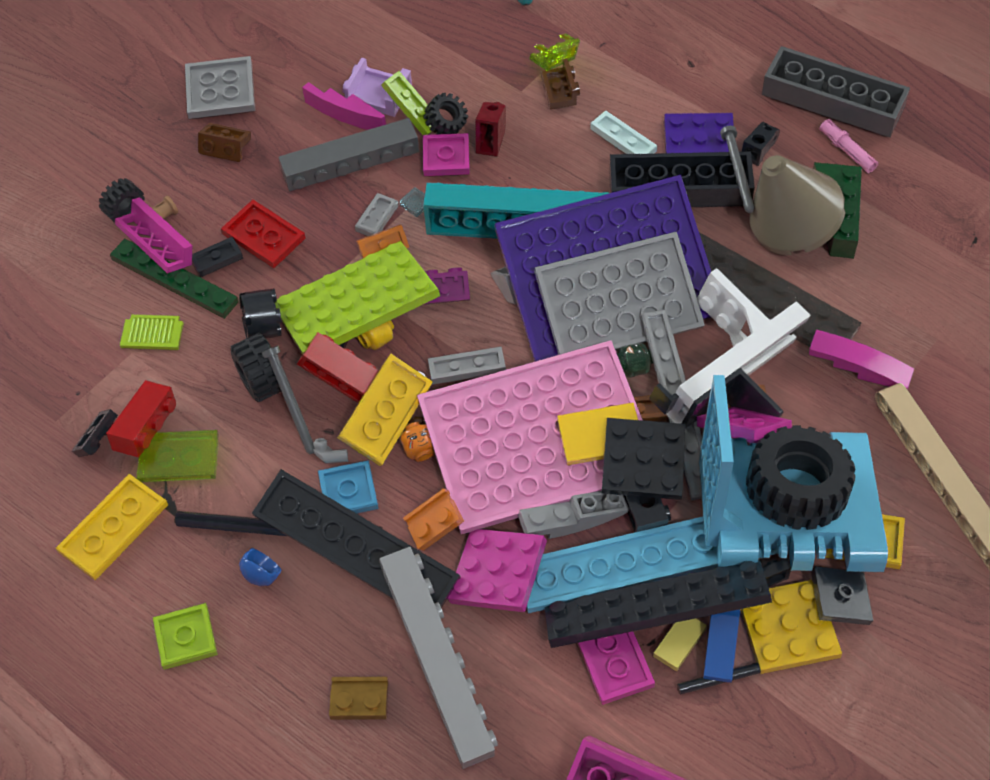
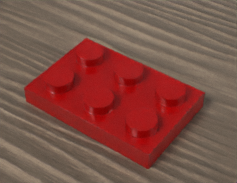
(263, 233)

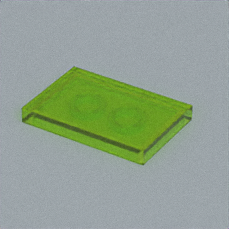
(179, 456)

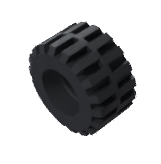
(254, 368)

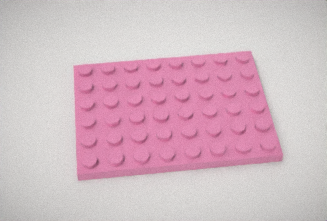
(503, 437)

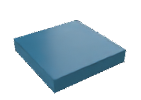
(350, 486)

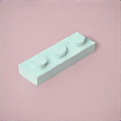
(622, 135)

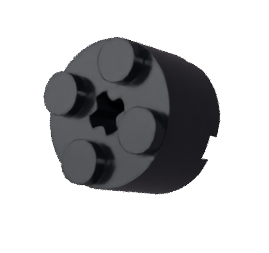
(260, 313)

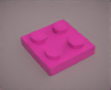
(446, 154)

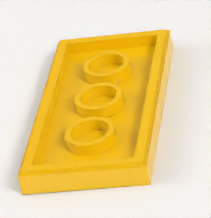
(384, 410)
(112, 526)

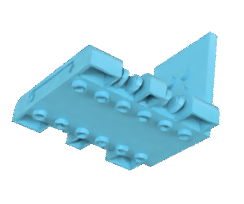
(740, 529)

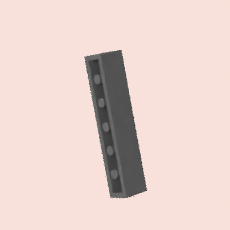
(349, 154)

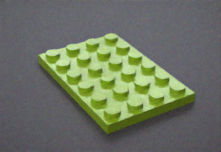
(357, 297)

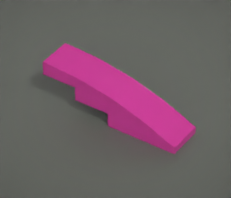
(349, 110)
(862, 359)

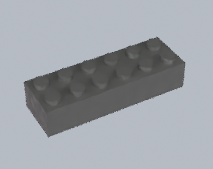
(835, 91)

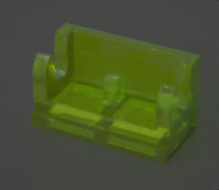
(553, 56)

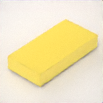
(679, 642)

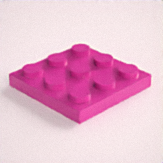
(498, 570)

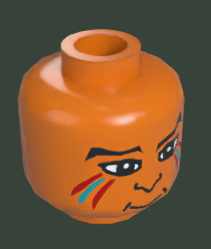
(417, 442)

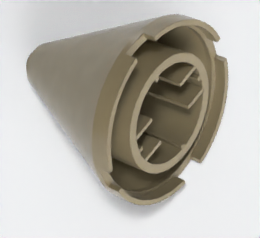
(795, 207)

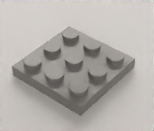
(219, 87)

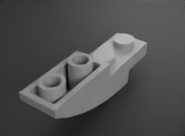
(570, 517)

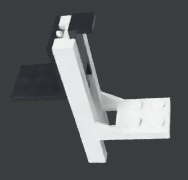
(767, 339)

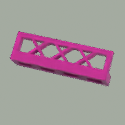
(160, 234)

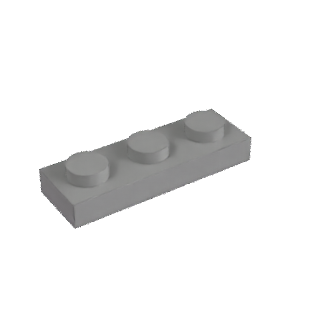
(466, 365)

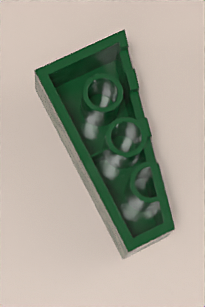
(848, 177)

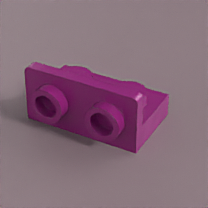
(451, 285)

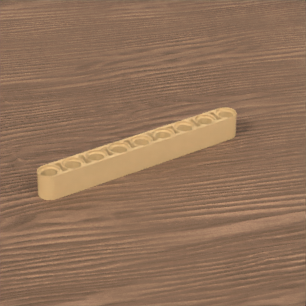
(938, 466)

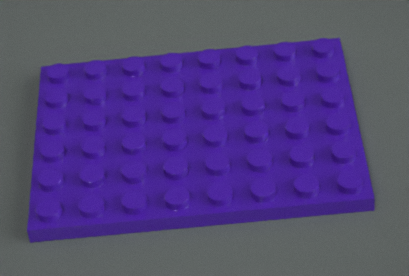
(590, 228)

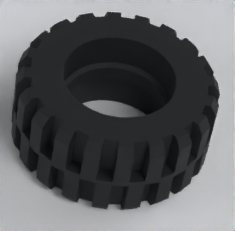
(797, 503)

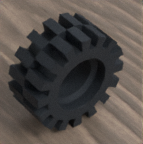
(450, 105)
(118, 198)

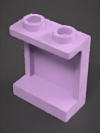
(367, 86)

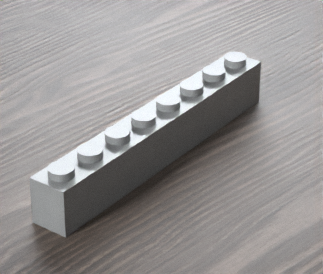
(437, 658)

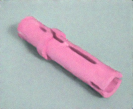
(853, 150)

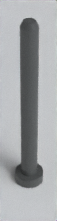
(729, 134)
(289, 397)

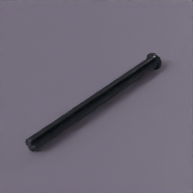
(225, 523)

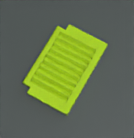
(152, 332)

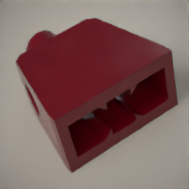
(490, 118)

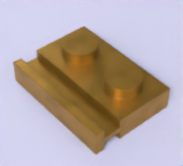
(358, 698)

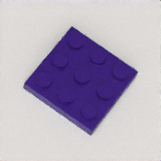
(696, 132)

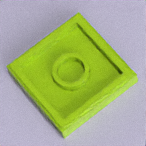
(184, 636)

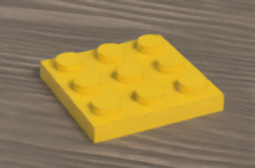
(789, 630)

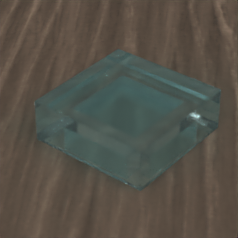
(413, 202)

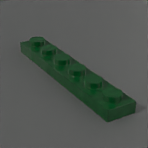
(179, 281)

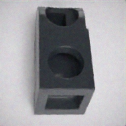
(760, 141)

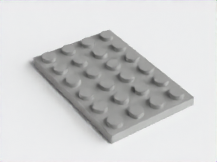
(608, 290)

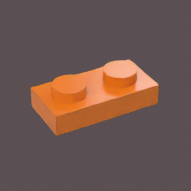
(382, 240)

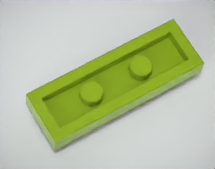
(408, 100)

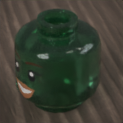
(635, 359)

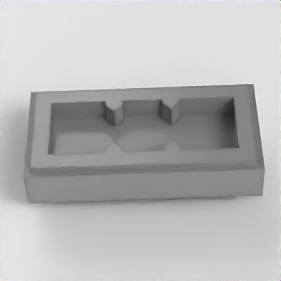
(376, 215)

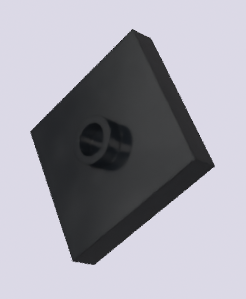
(841, 596)

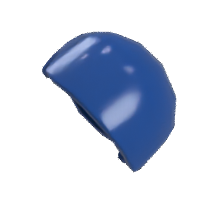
(258, 568)

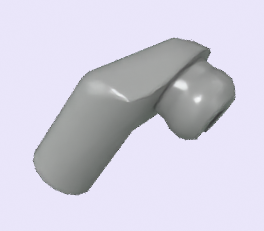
(328, 455)

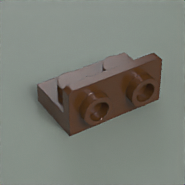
(222, 141)

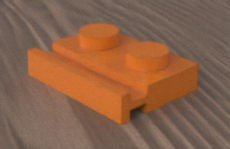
(433, 519)

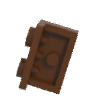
(560, 86)

